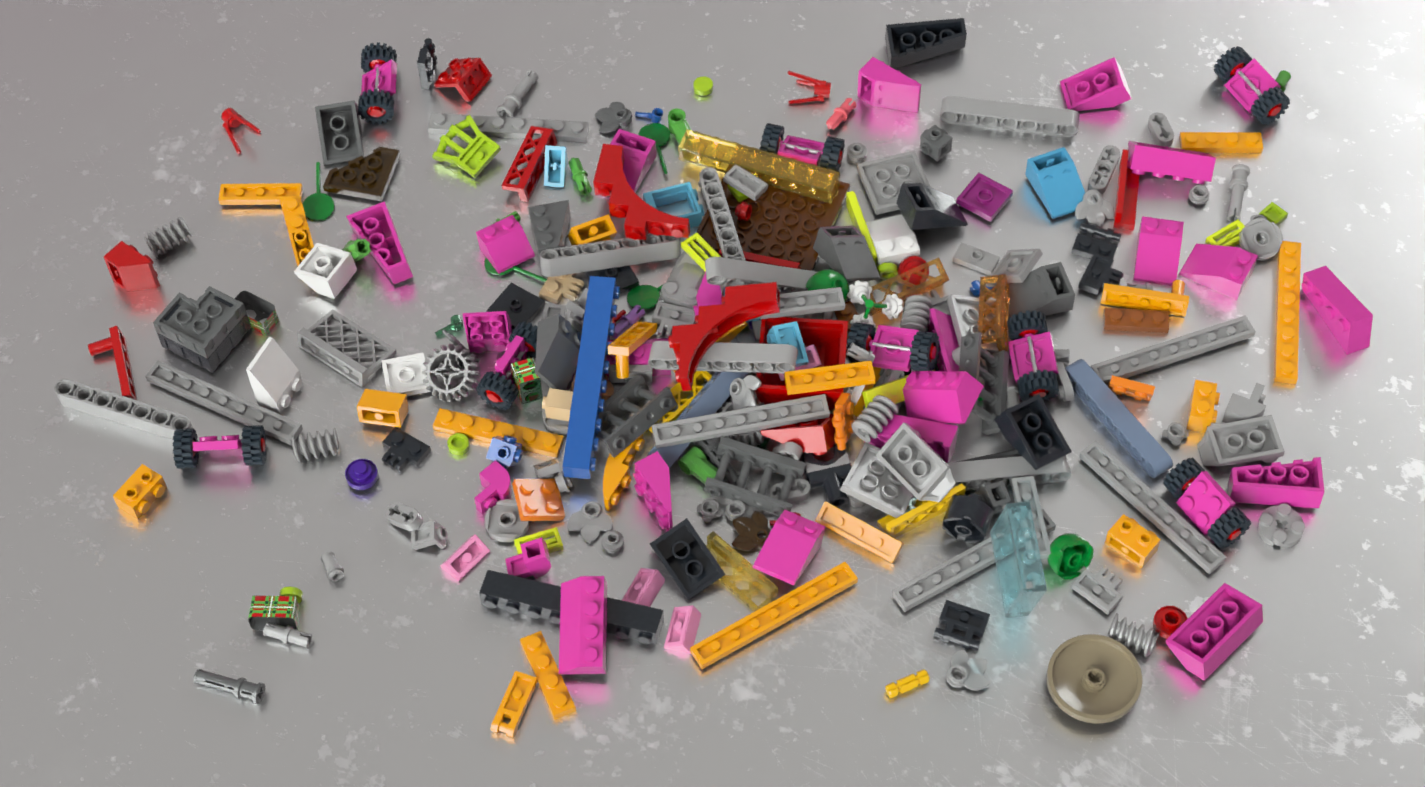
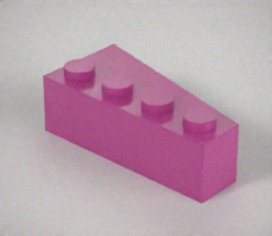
(379, 230)
(1339, 309)
(937, 435)
(1291, 484)

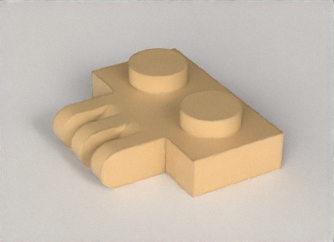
(559, 287)

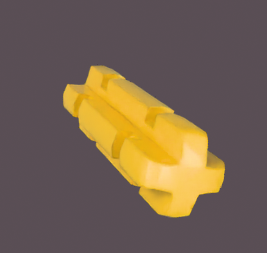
(907, 683)

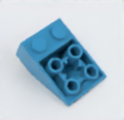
(1055, 181)

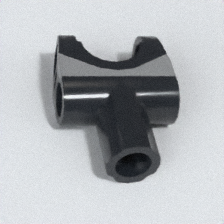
(829, 475)

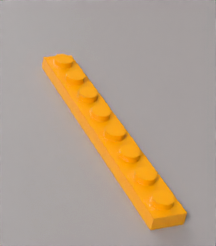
(1287, 313)
(773, 615)

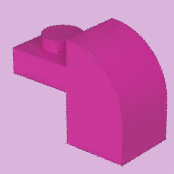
(496, 484)
(532, 561)

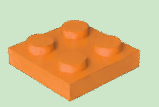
(538, 500)

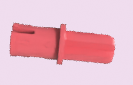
(840, 114)

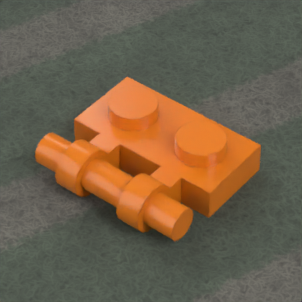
(1131, 388)
(842, 420)

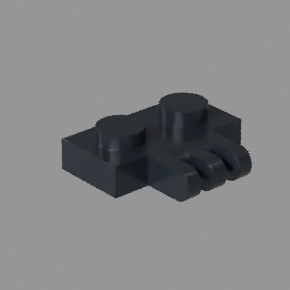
(1099, 272)
(404, 449)

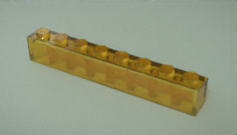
(769, 167)

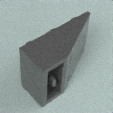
(846, 252)
(1043, 290)

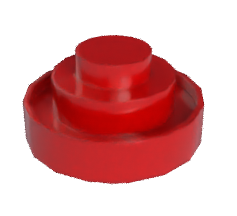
(910, 263)
(1168, 620)

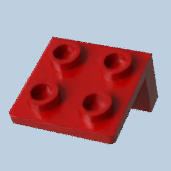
(466, 75)

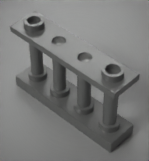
(995, 379)
(643, 418)
(760, 458)

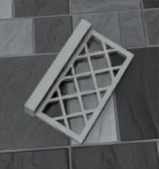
(335, 357)

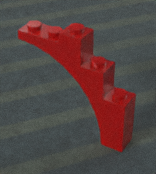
(625, 203)
(713, 321)

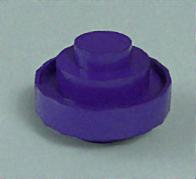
(361, 474)

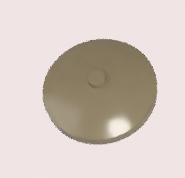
(1094, 678)

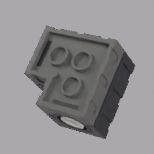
(202, 328)

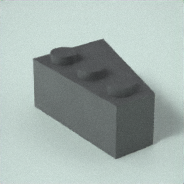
(549, 225)

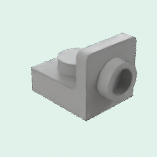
(429, 534)

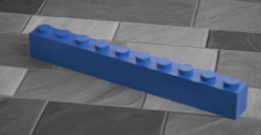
(589, 378)

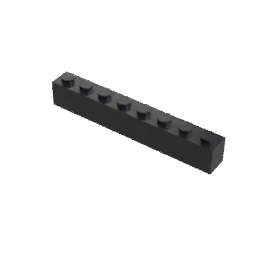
(544, 600)

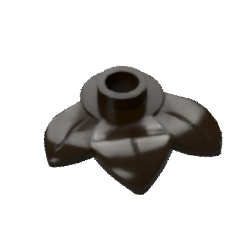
(749, 530)

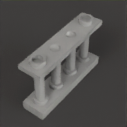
(806, 303)

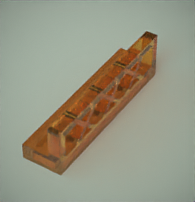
(923, 287)
(999, 322)

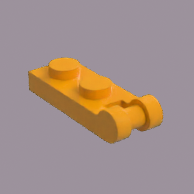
(514, 703)

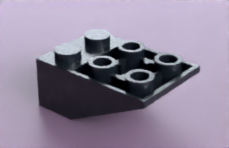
(928, 208)

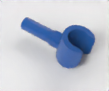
(655, 116)
(976, 288)

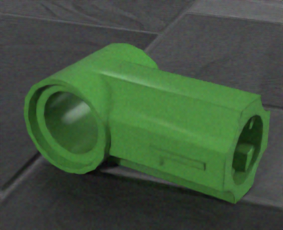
(677, 123)
(358, 248)
(696, 464)

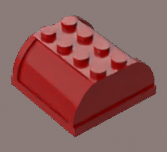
(830, 342)

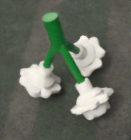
(860, 293)

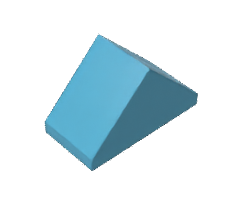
(555, 166)

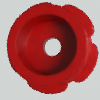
(743, 211)

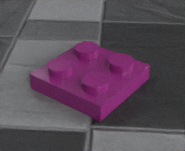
(984, 197)

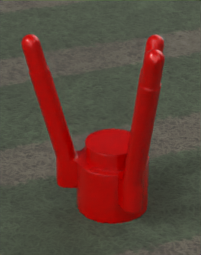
(821, 89)
(233, 119)

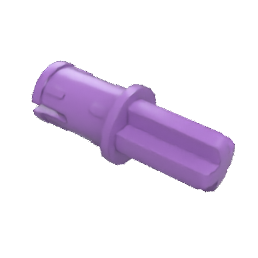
(628, 320)

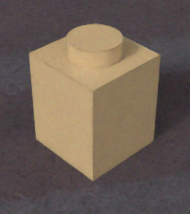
(557, 404)

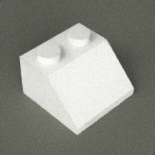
(326, 269)

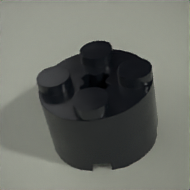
(967, 518)

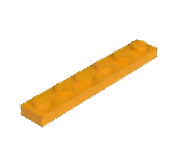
(484, 429)

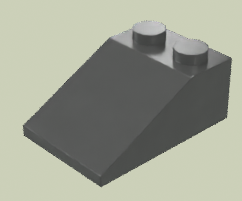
(339, 132)
(556, 351)

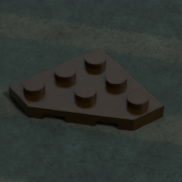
(364, 176)

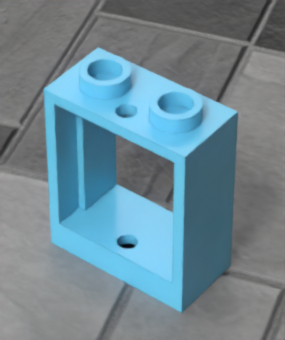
(674, 194)

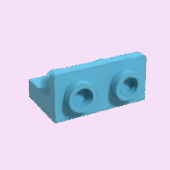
(789, 334)

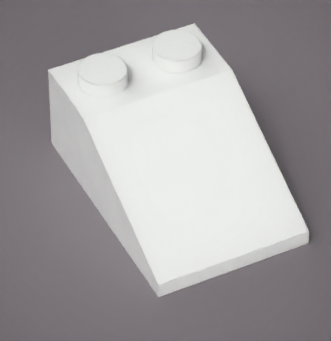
(892, 240)
(273, 377)

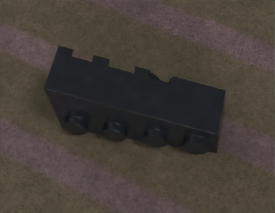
(923, 40)

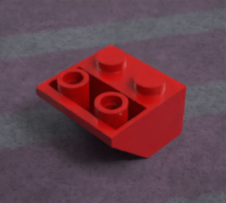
(130, 268)

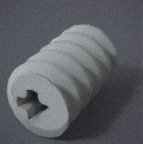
(168, 236)
(916, 313)
(873, 417)
(315, 445)
(1133, 636)

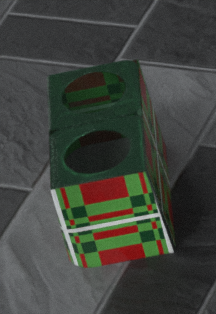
(530, 384)

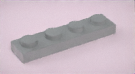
(1025, 490)

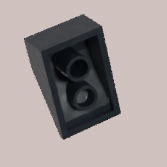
(1033, 432)
(687, 559)

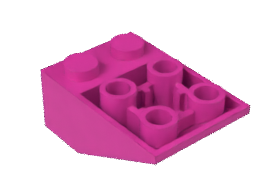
(887, 87)
(638, 155)
(487, 331)
(654, 485)

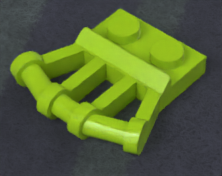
(472, 158)

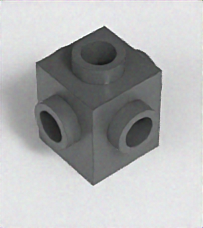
(935, 142)
(994, 495)

